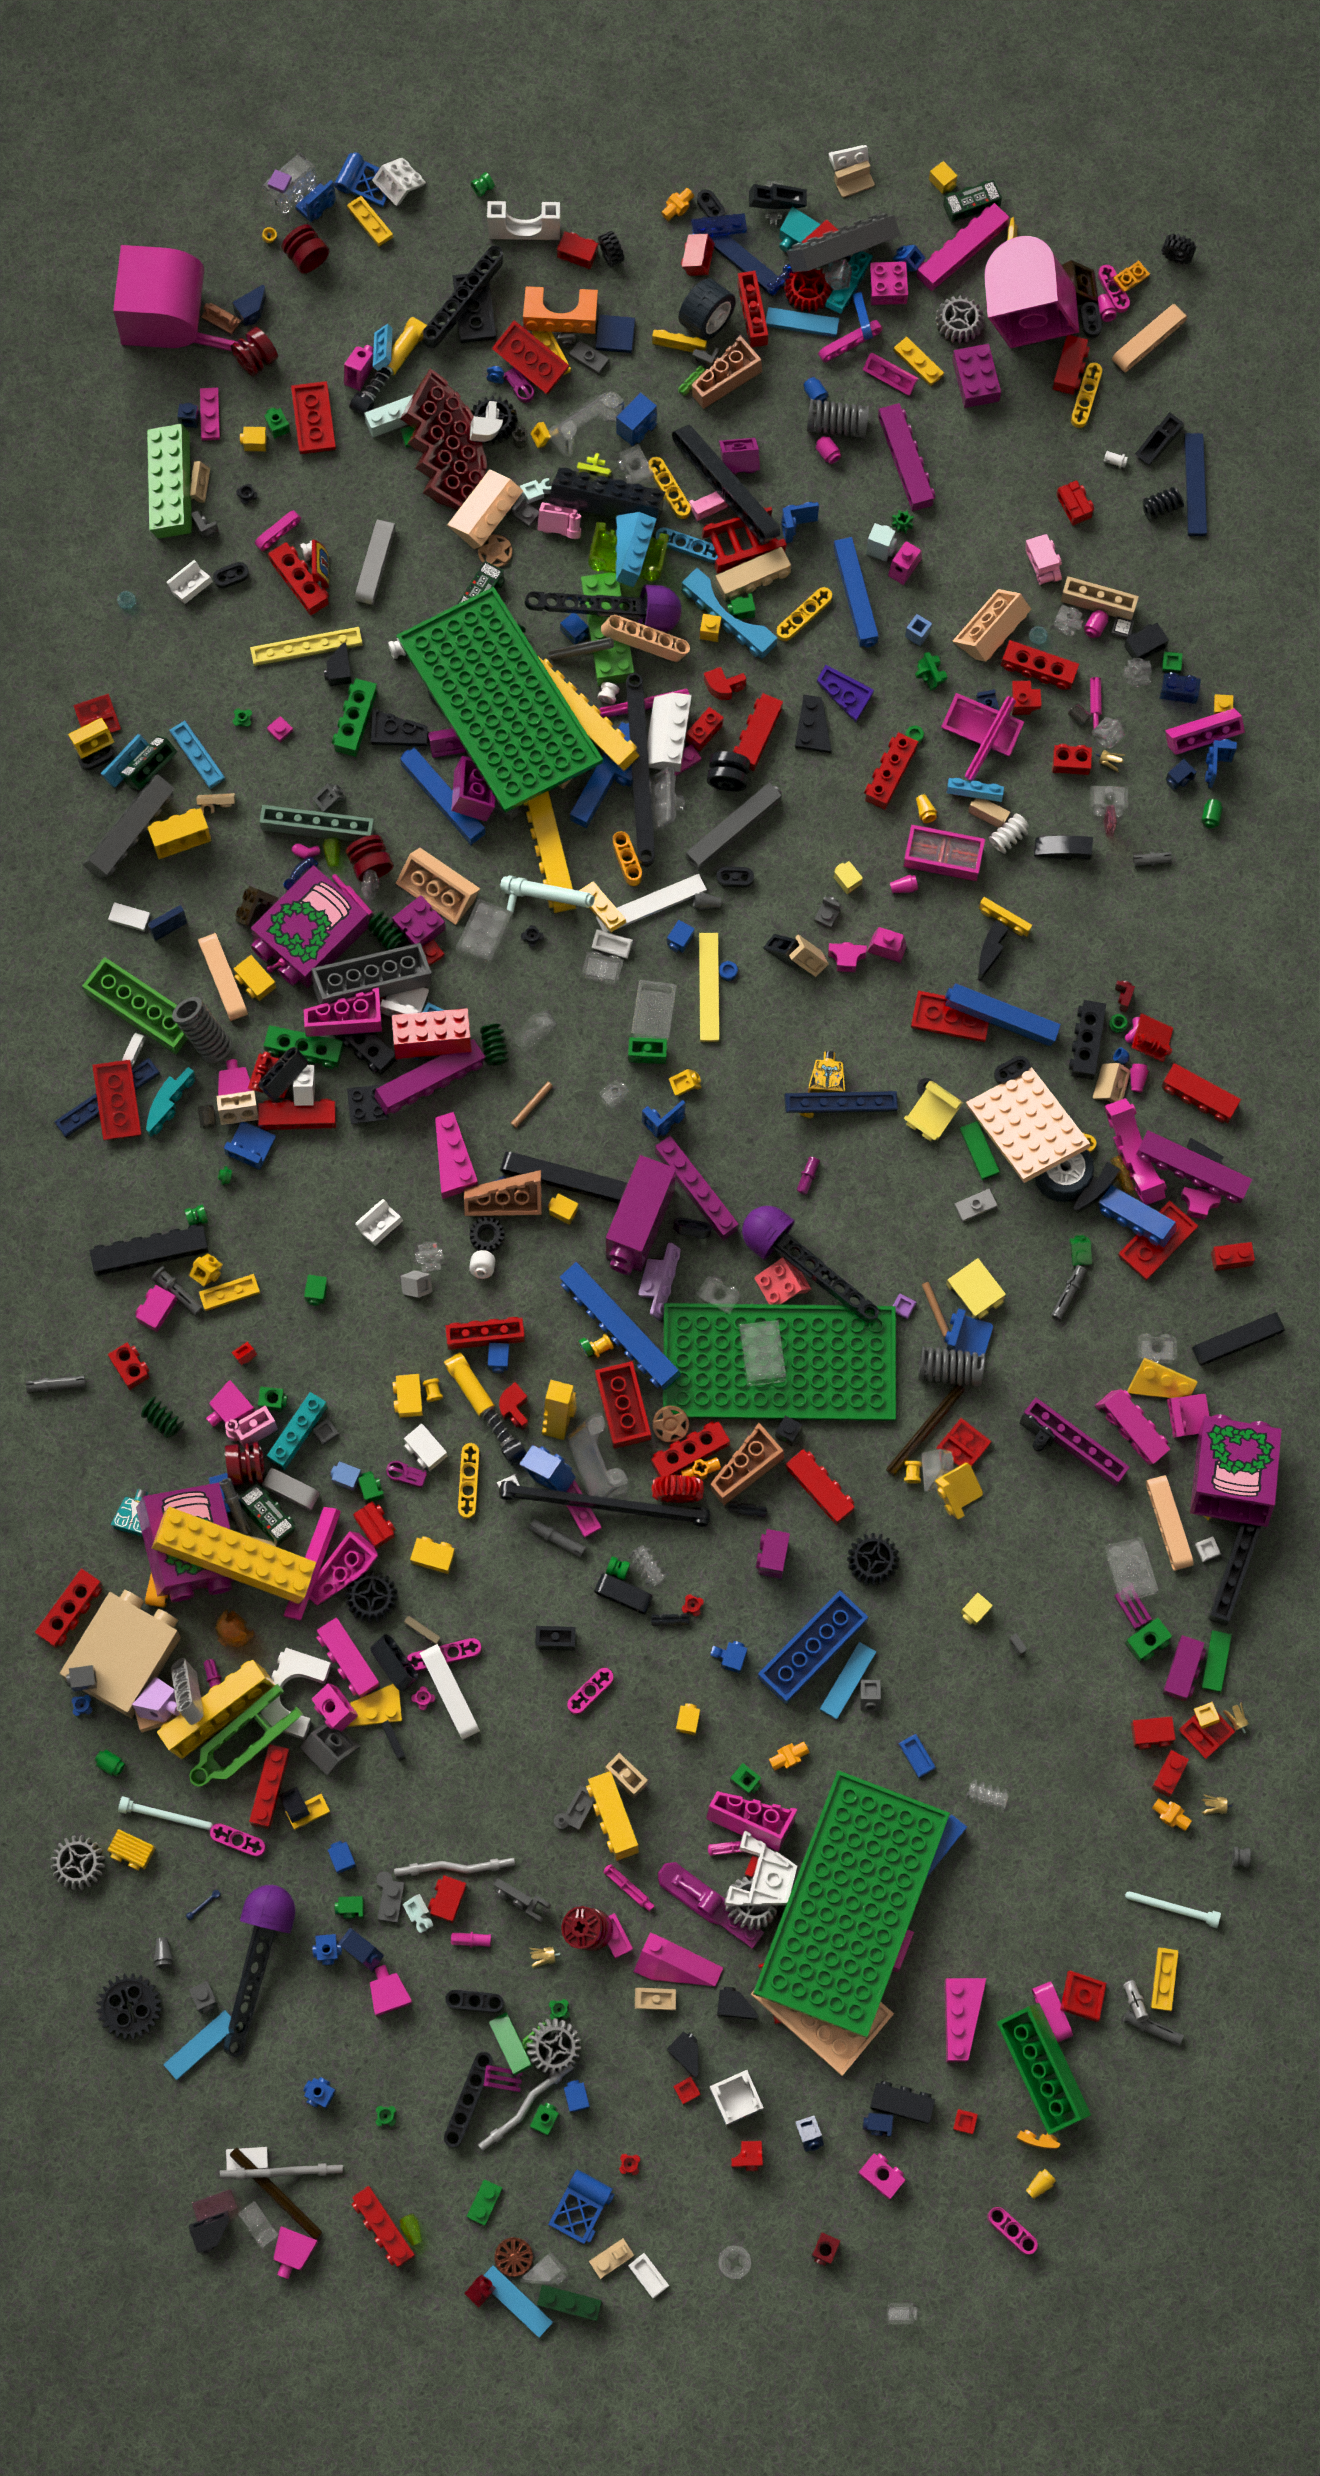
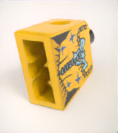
(827, 1075)

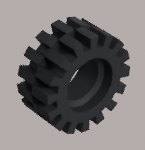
(611, 248)
(1178, 249)
(487, 1224)

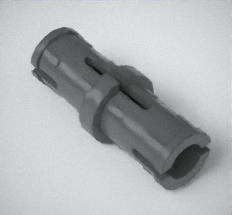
(1152, 859)

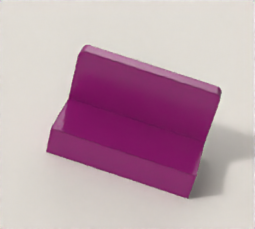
(445, 743)

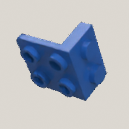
(1220, 751)
(968, 1334)

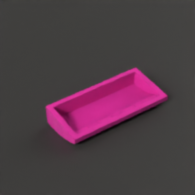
(973, 721)

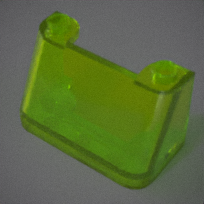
(604, 554)

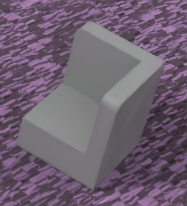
(416, 1284)

